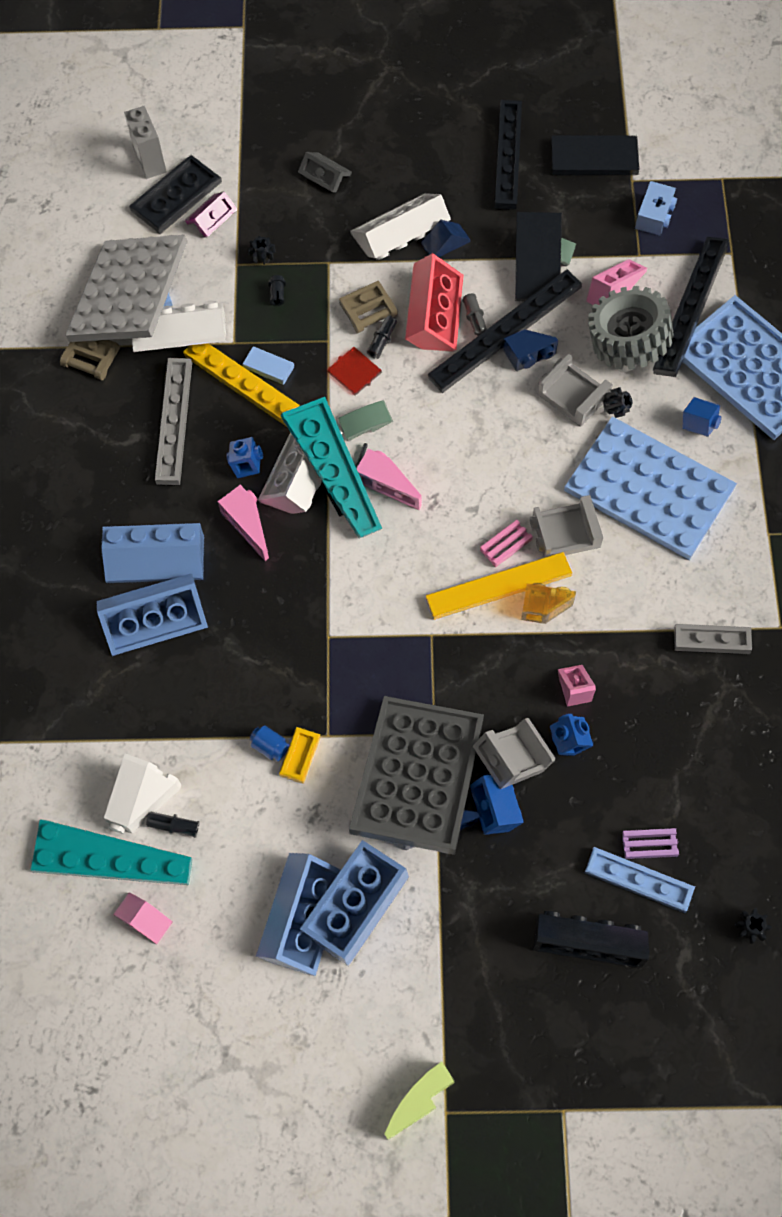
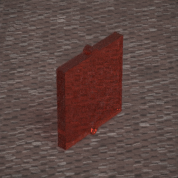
(354, 371)

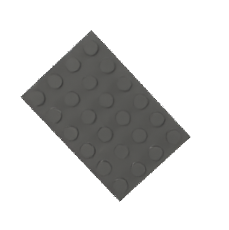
(417, 775)

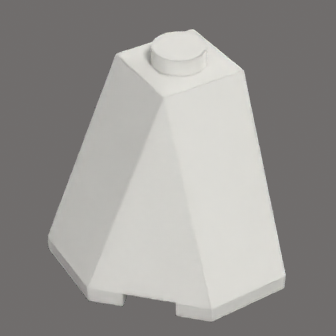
(136, 793)

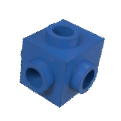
(244, 457)
(571, 735)

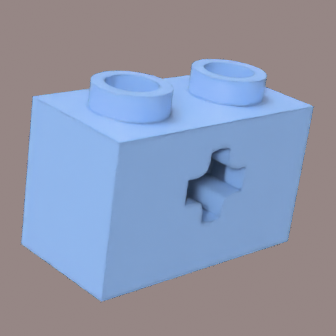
(655, 208)

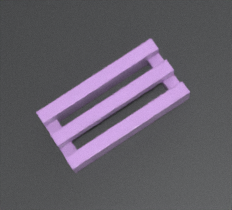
(674, 852)

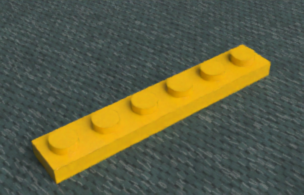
(240, 380)

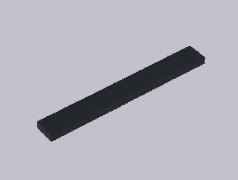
(692, 305)
(493, 338)

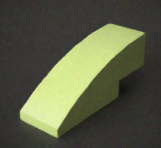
(418, 1100)

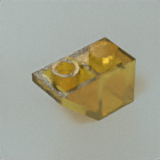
(545, 603)

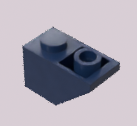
(529, 347)

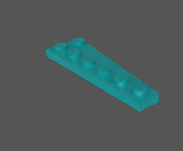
(326, 450)
(89, 854)

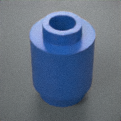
(269, 743)

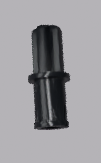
(382, 337)
(173, 824)

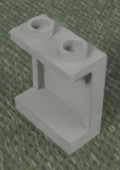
(572, 391)
(567, 528)
(514, 753)

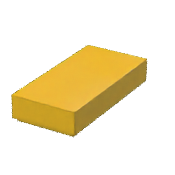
(299, 755)

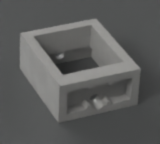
(145, 142)

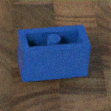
(495, 806)

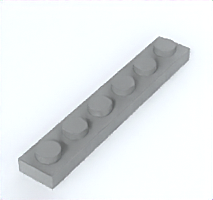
(173, 421)

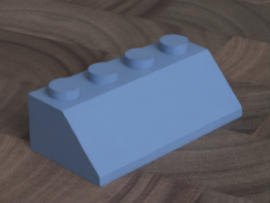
(152, 552)
(151, 614)
(298, 893)
(355, 902)

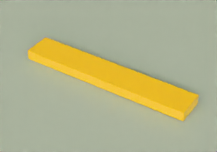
(498, 585)

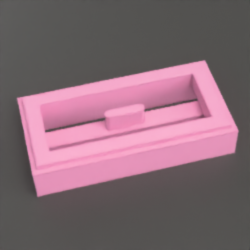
(521, 531)

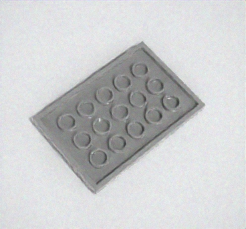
(127, 289)

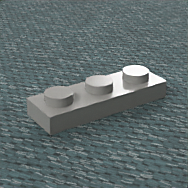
(712, 638)

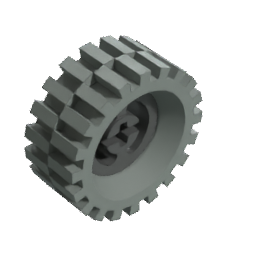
(612, 324)

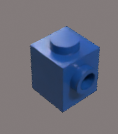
(701, 417)

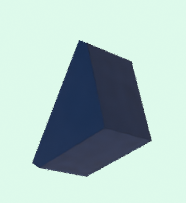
(444, 238)

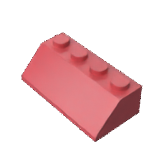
(434, 305)

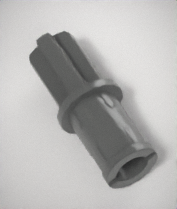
(474, 313)

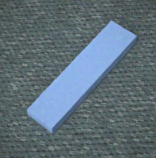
(639, 880)

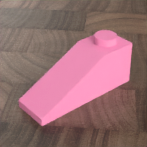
(622, 275)
(383, 476)
(242, 512)

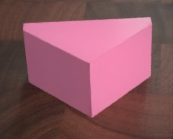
(576, 685)
(143, 917)

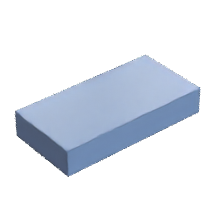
(268, 365)

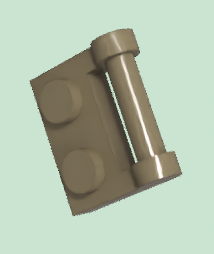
(365, 300)
(99, 350)

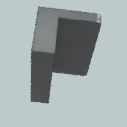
(323, 170)

